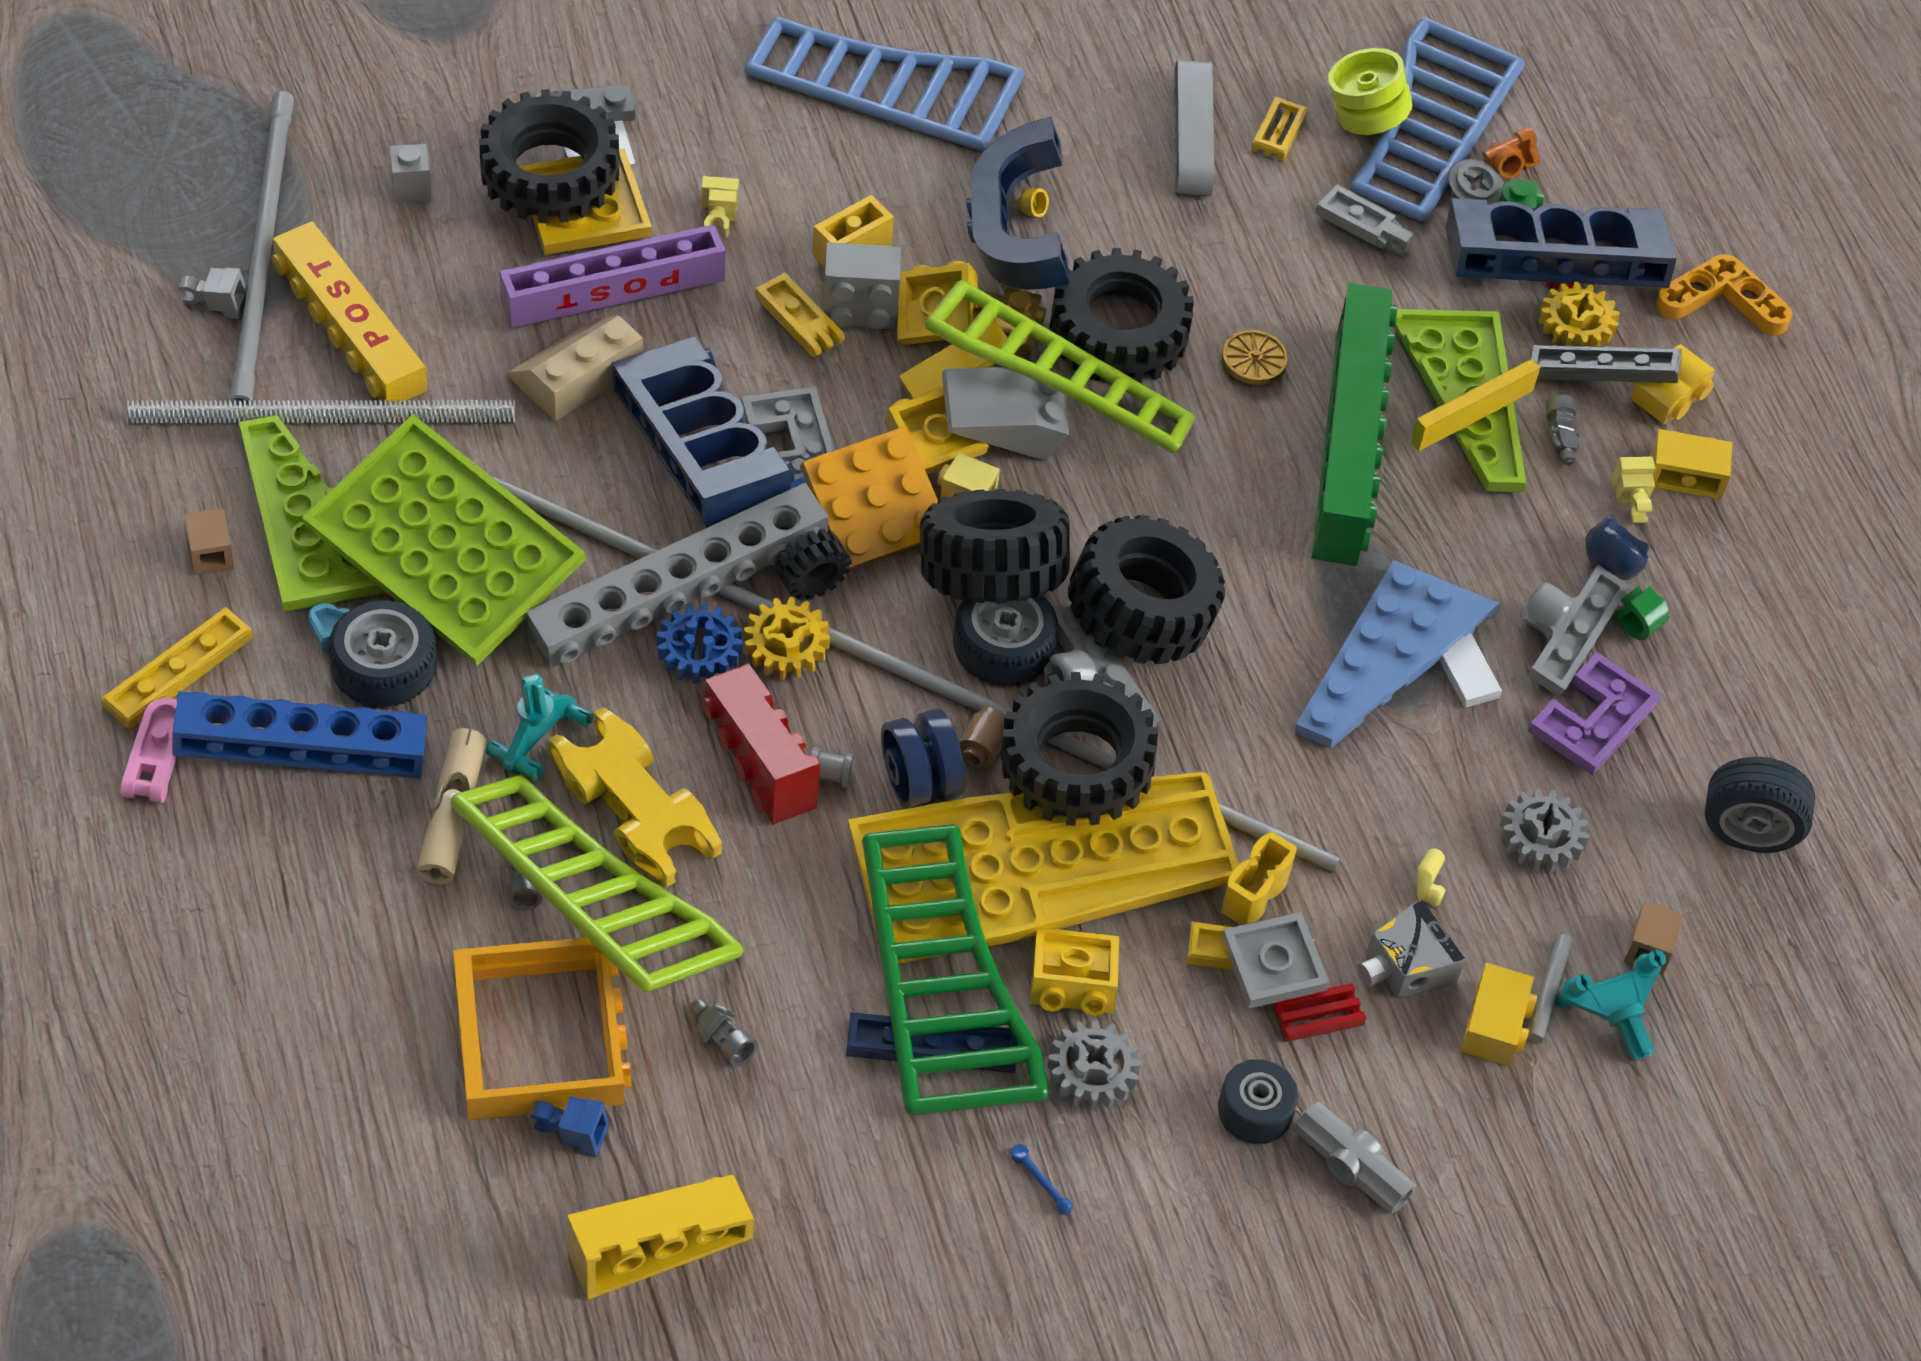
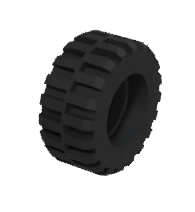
(995, 546)
(1134, 621)

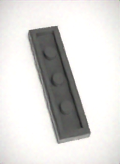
(1608, 363)

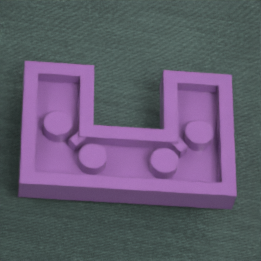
(1621, 709)

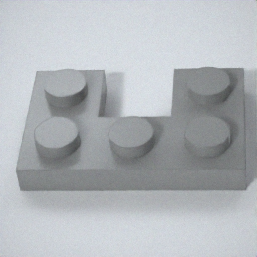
(799, 414)

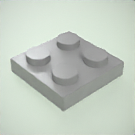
(1275, 960)

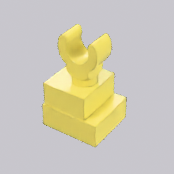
(721, 200)
(1634, 485)

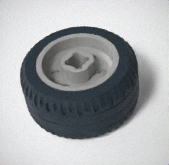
(1005, 640)
(382, 653)
(1760, 804)

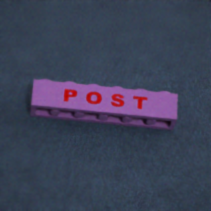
(612, 275)

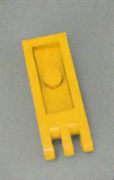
(799, 315)

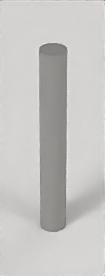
(1549, 988)

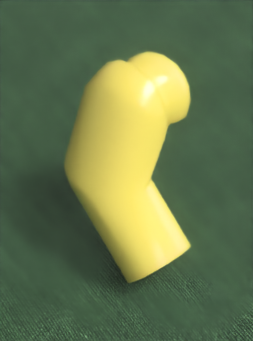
(1426, 876)

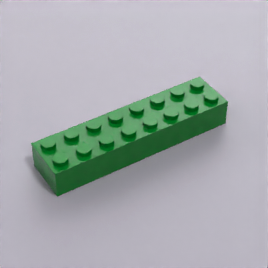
(1355, 425)

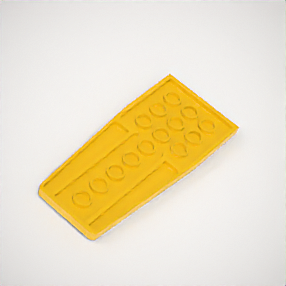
(1054, 874)

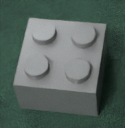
(862, 285)

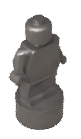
(1561, 411)
(521, 892)
(716, 1025)

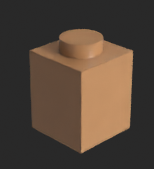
(209, 541)
(1654, 930)

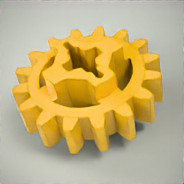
(1561, 312)
(783, 634)

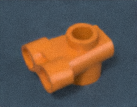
(1513, 154)

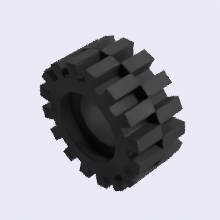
(813, 564)

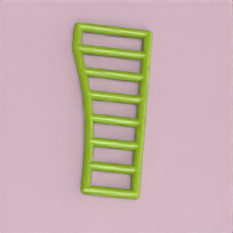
(1041, 371)
(595, 856)

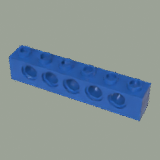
(280, 743)

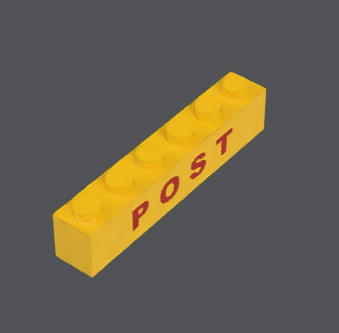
(349, 314)

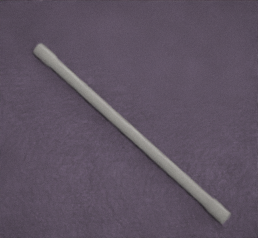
(280, 119)

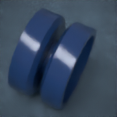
(923, 758)

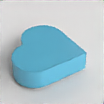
(322, 620)

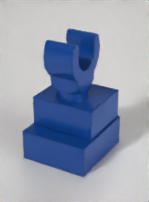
(580, 1125)

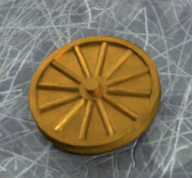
(1254, 357)

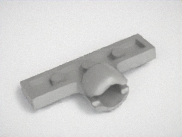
(1570, 625)
(1088, 658)

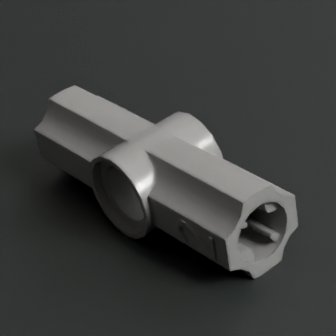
(1354, 1157)

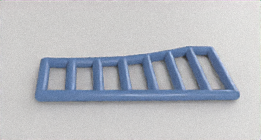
(884, 109)
(1460, 148)

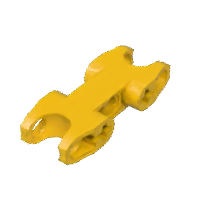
(649, 815)

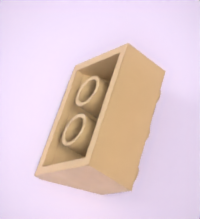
(577, 365)

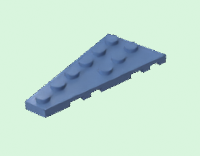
(1391, 645)

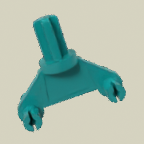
(538, 713)
(1618, 1000)

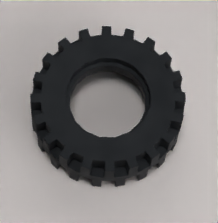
(541, 123)
(1129, 351)
(1086, 708)

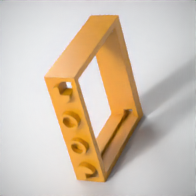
(528, 960)

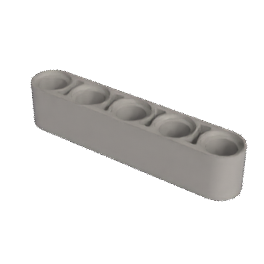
(1193, 127)

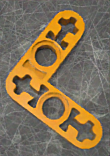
(1765, 312)

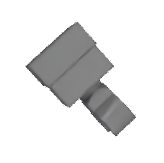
(221, 291)

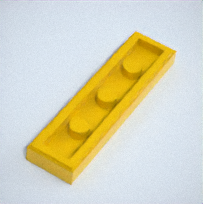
(1475, 405)
(177, 667)

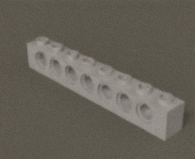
(657, 572)

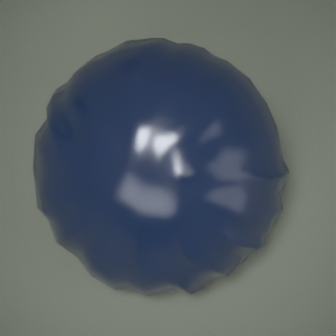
(1616, 549)

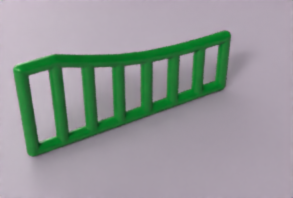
(988, 977)

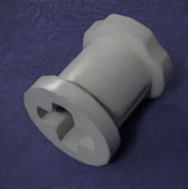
(834, 767)

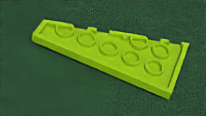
(1454, 356)
(285, 491)

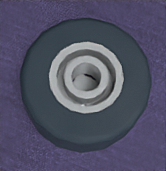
(1257, 1101)

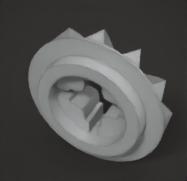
(1468, 172)

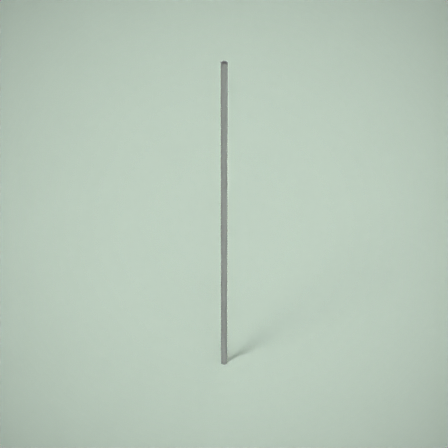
(899, 667)

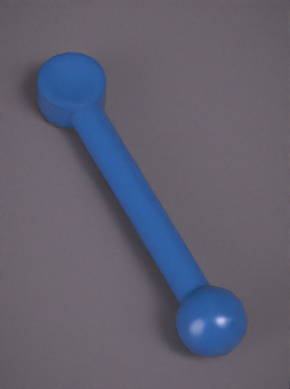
(1020, 1155)

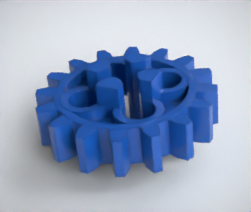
(682, 655)

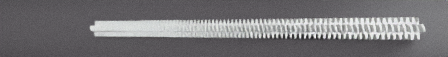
(297, 413)

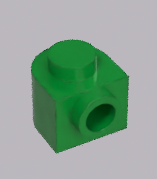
(1523, 193)
(1642, 613)

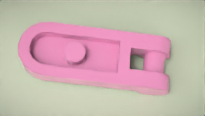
(152, 753)

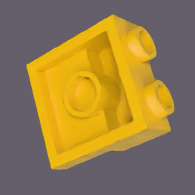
(920, 294)
(929, 430)
(1075, 971)

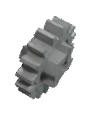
(1563, 829)
(1094, 1065)

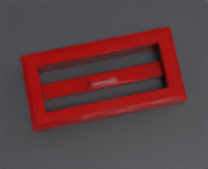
(1317, 1006)

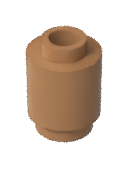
(982, 738)

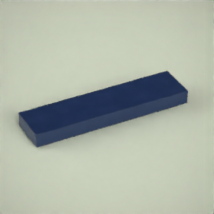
(872, 1038)

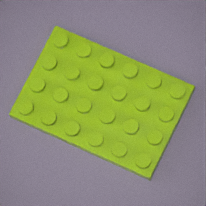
(444, 539)

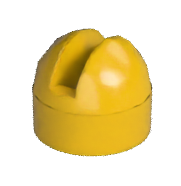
(1033, 202)

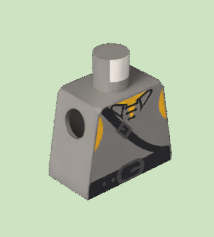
(1411, 953)

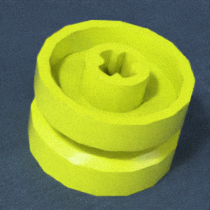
(1370, 91)

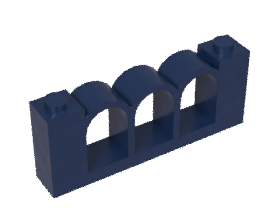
(1641, 260)
(687, 370)

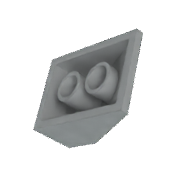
(1005, 410)

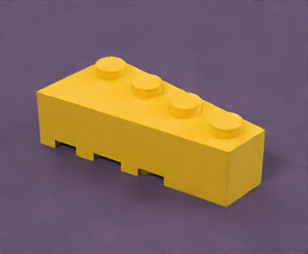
(655, 1233)

